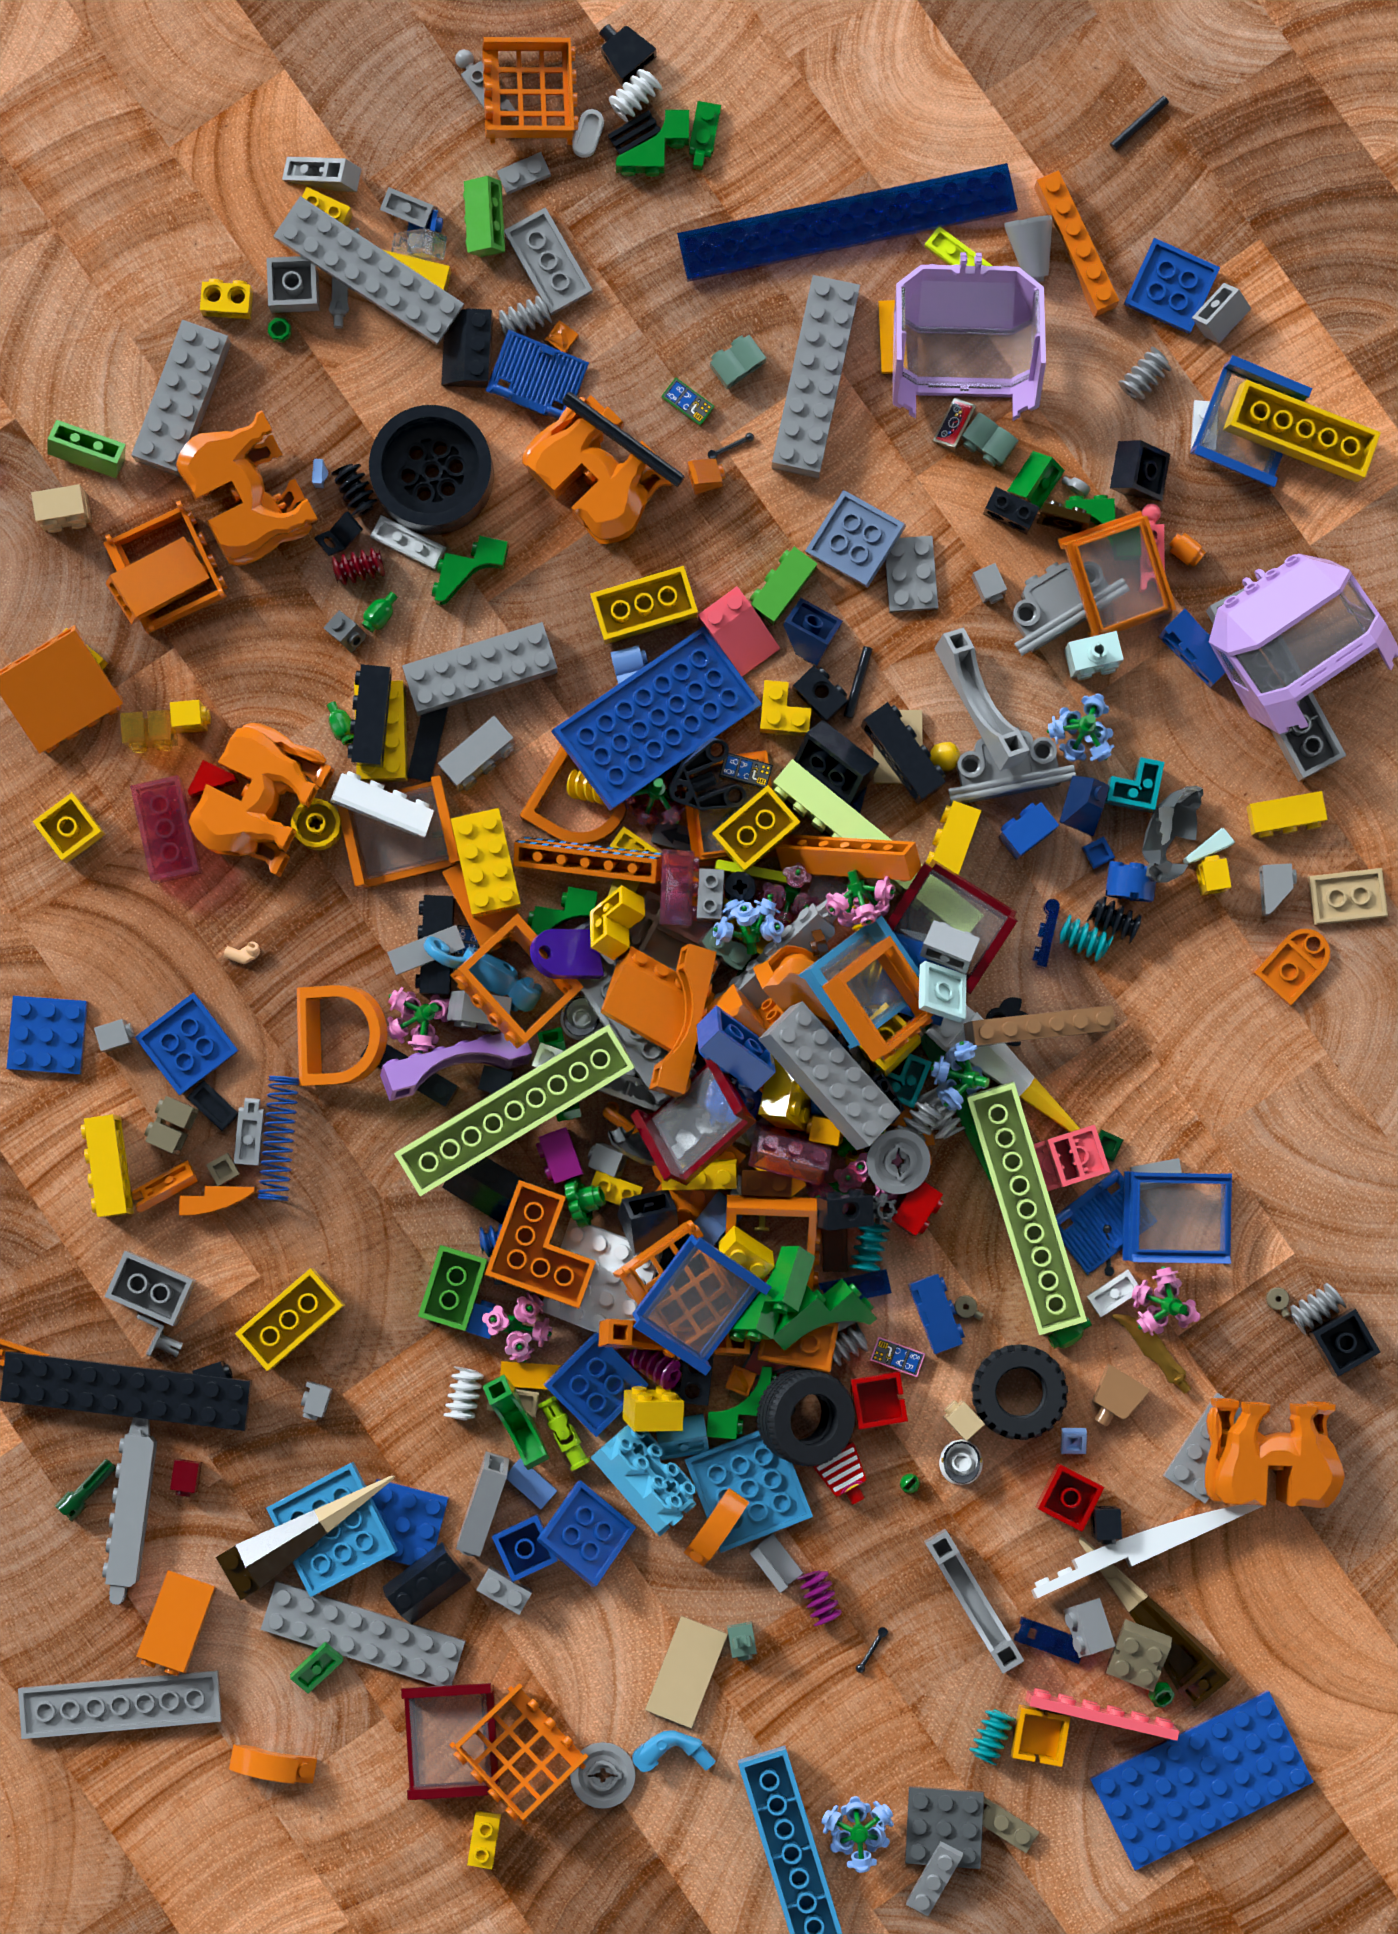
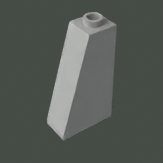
(483, 1504)

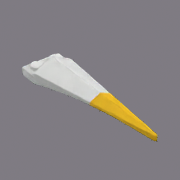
(1003, 1067)

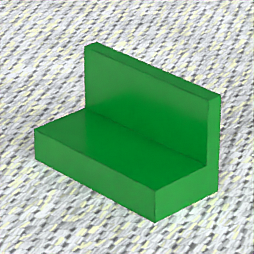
(1036, 479)

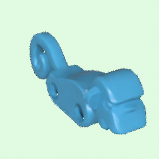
(491, 974)

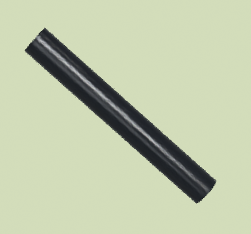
(1139, 123)
(858, 682)

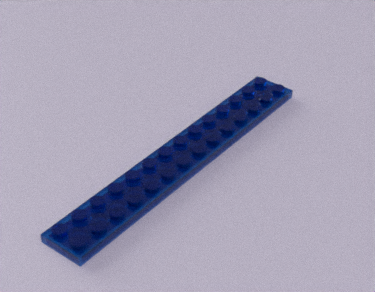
(847, 222)

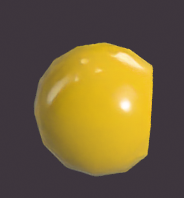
(945, 755)

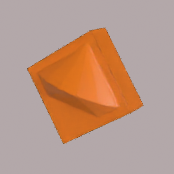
(561, 337)
(741, 1380)

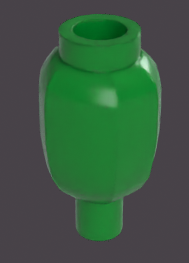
(379, 613)
(340, 724)
(1068, 1336)

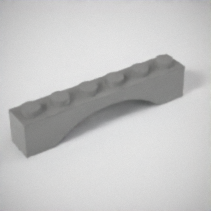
(1000, 737)
(973, 1601)

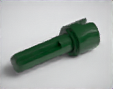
(74, 1503)

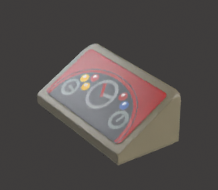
(954, 424)

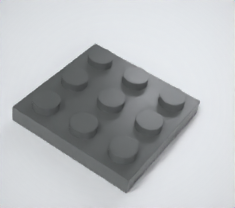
(946, 1817)

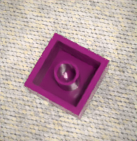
(560, 1156)

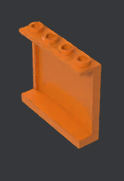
(57, 690)

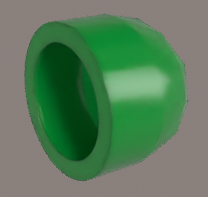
(906, 1479)

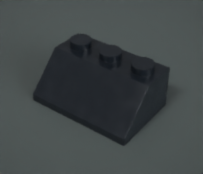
(468, 349)
(836, 762)
(485, 1187)
(426, 1584)

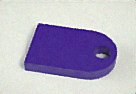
(568, 954)

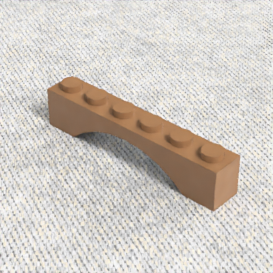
(1040, 1026)

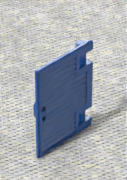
(534, 375)
(1089, 1215)

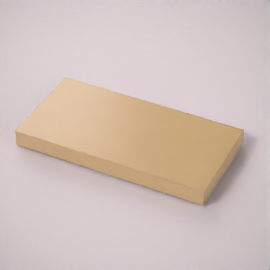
(686, 1671)

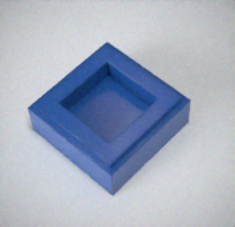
(1098, 852)

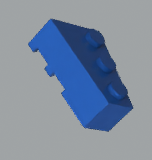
(1192, 646)
(936, 1313)

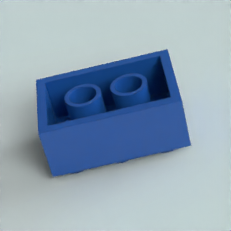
(734, 1049)

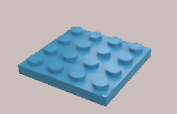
(757, 1476)
(348, 1547)

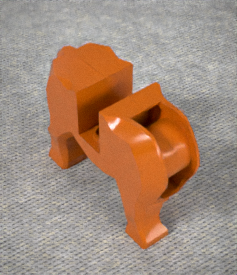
(617, 489)
(261, 519)
(273, 768)
(784, 987)
(1240, 1455)

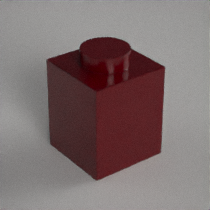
(185, 1477)

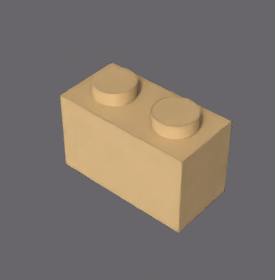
(962, 1419)

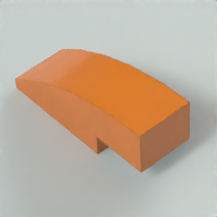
(214, 1199)

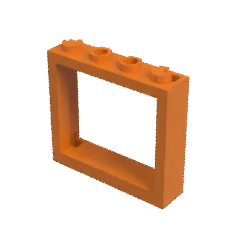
(486, 1002)
(855, 1016)
(779, 1207)

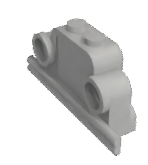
(1047, 608)
(983, 780)

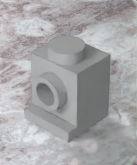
(316, 1400)

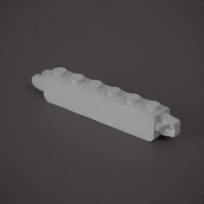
(796, 934)
(131, 1510)

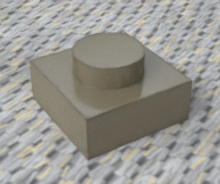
(223, 1169)

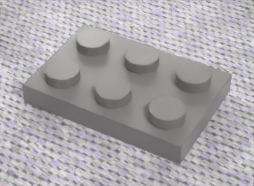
(911, 575)

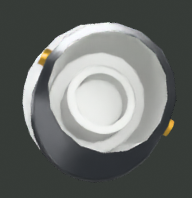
(579, 1019)
(961, 1462)

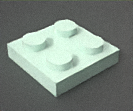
(942, 991)

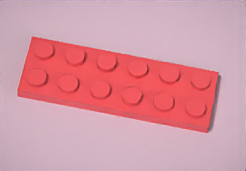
(1112, 1715)

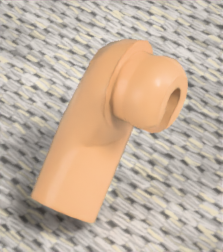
(244, 955)

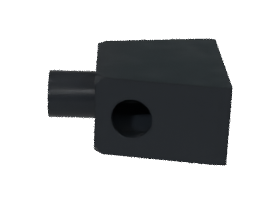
(625, 52)

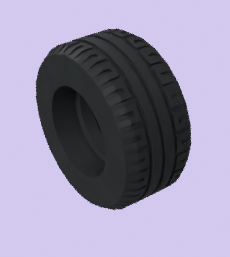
(835, 1422)

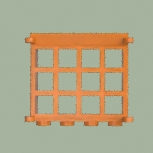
(492, 90)
(635, 1287)
(545, 1726)

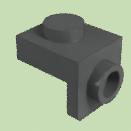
(345, 631)

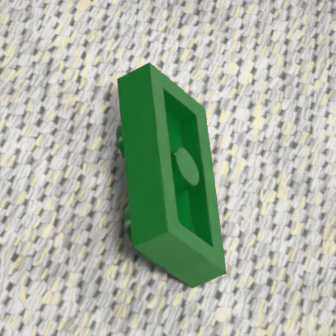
(316, 1667)

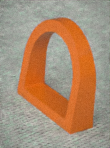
(540, 793)
(310, 1035)

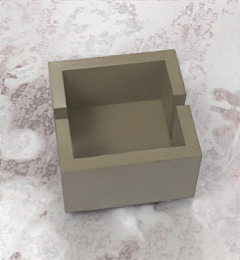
(165, 1136)
(1140, 1655)

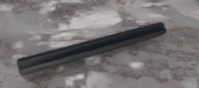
(623, 439)

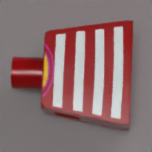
(844, 1474)

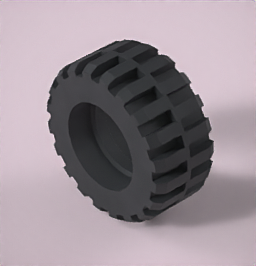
(1053, 1397)

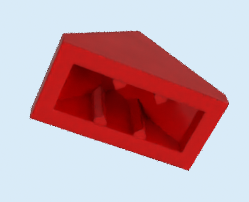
(210, 775)

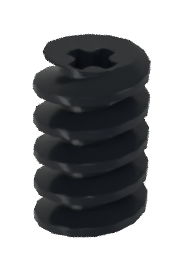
(354, 489)
(745, 881)
(1115, 919)

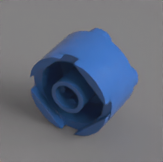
(1129, 882)

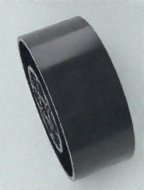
(424, 430)

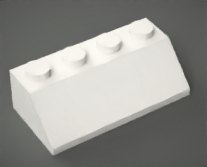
(381, 805)

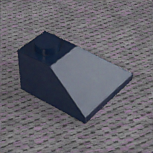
(811, 630)
(1084, 804)

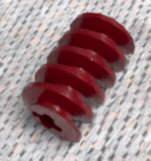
(358, 566)

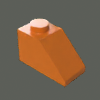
(705, 475)

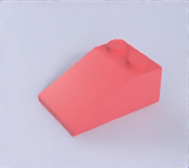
(738, 631)

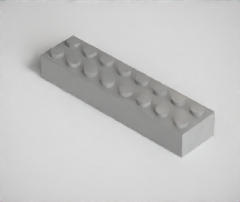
(815, 376)
(1308, 747)

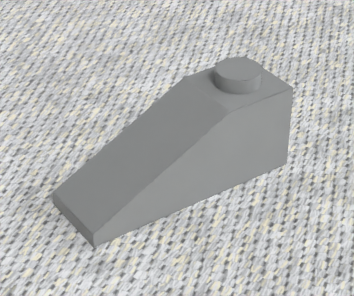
(324, 173)

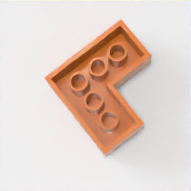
(525, 1253)

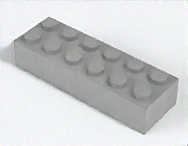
(181, 396)
(480, 669)
(829, 1075)

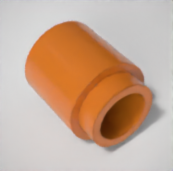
(1186, 549)

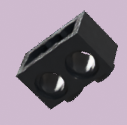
(1011, 510)
(698, 1379)

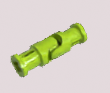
(562, 1431)

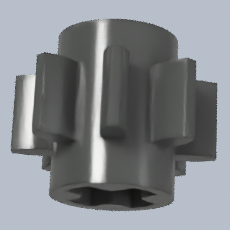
(888, 1208)

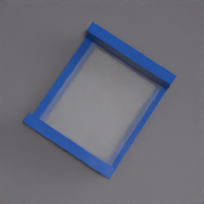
(1231, 450)
(1177, 1217)
(697, 1302)

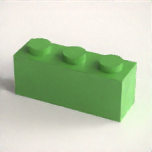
(484, 216)
(86, 449)
(783, 585)

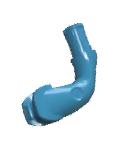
(647, 1754)

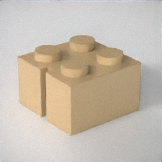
(61, 508)

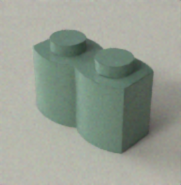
(738, 361)
(989, 440)
(730, 954)

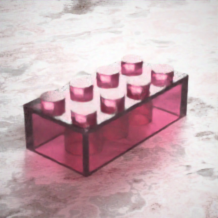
(166, 829)

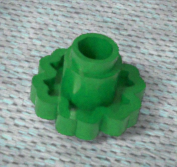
(583, 1200)

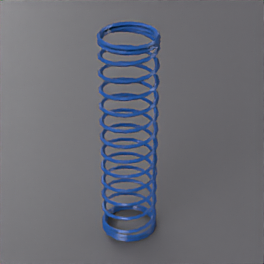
(286, 1081)

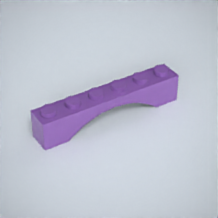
(404, 1076)

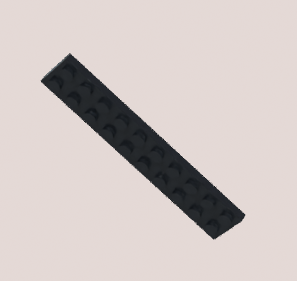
(125, 1390)

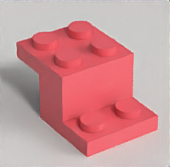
(1071, 1158)

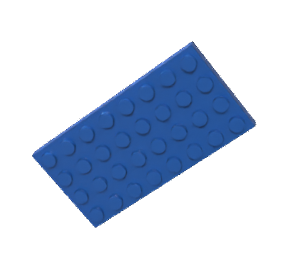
(656, 718)
(1201, 1780)

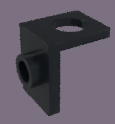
(341, 534)

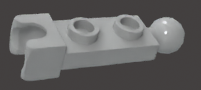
(474, 79)

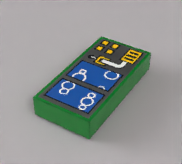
(687, 402)

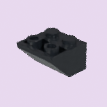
(647, 1219)

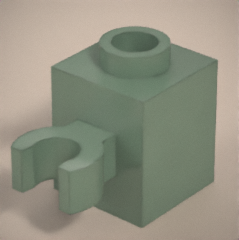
(742, 1640)

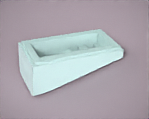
(1214, 844)

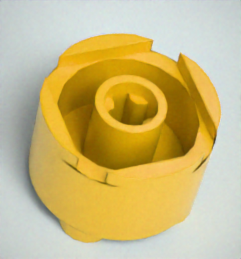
(329, 831)

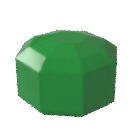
(279, 330)
(1161, 1695)

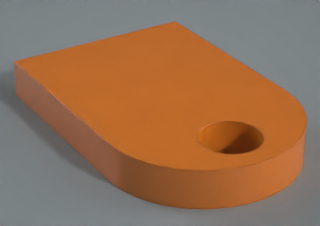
(1293, 965)

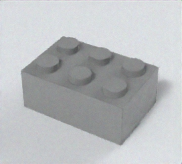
(477, 754)
(150, 1288)

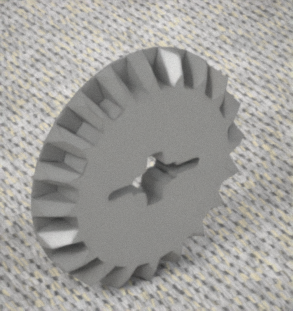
(911, 1172)
(615, 1788)

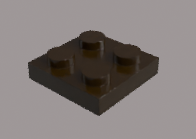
(1056, 516)

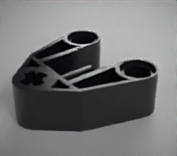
(695, 762)

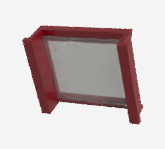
(951, 899)
(694, 1127)
(433, 1721)

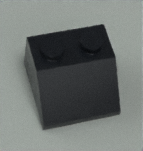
(1140, 470)

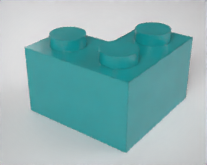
(1140, 792)
(911, 1079)

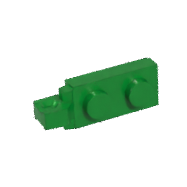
(704, 132)

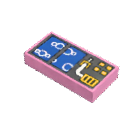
(897, 1356)

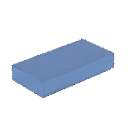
(531, 1484)

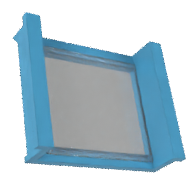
(870, 986)

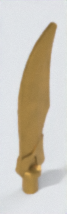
(1155, 1350)

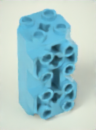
(651, 1487)

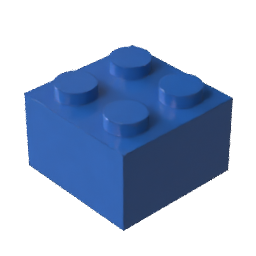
(1027, 831)
(521, 1550)

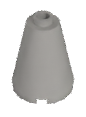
(1032, 244)

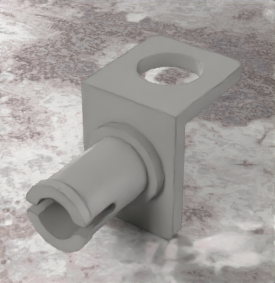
(159, 1340)

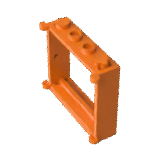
(120, 561)

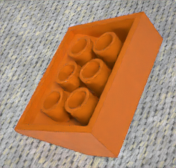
(647, 998)

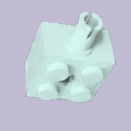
(1093, 655)

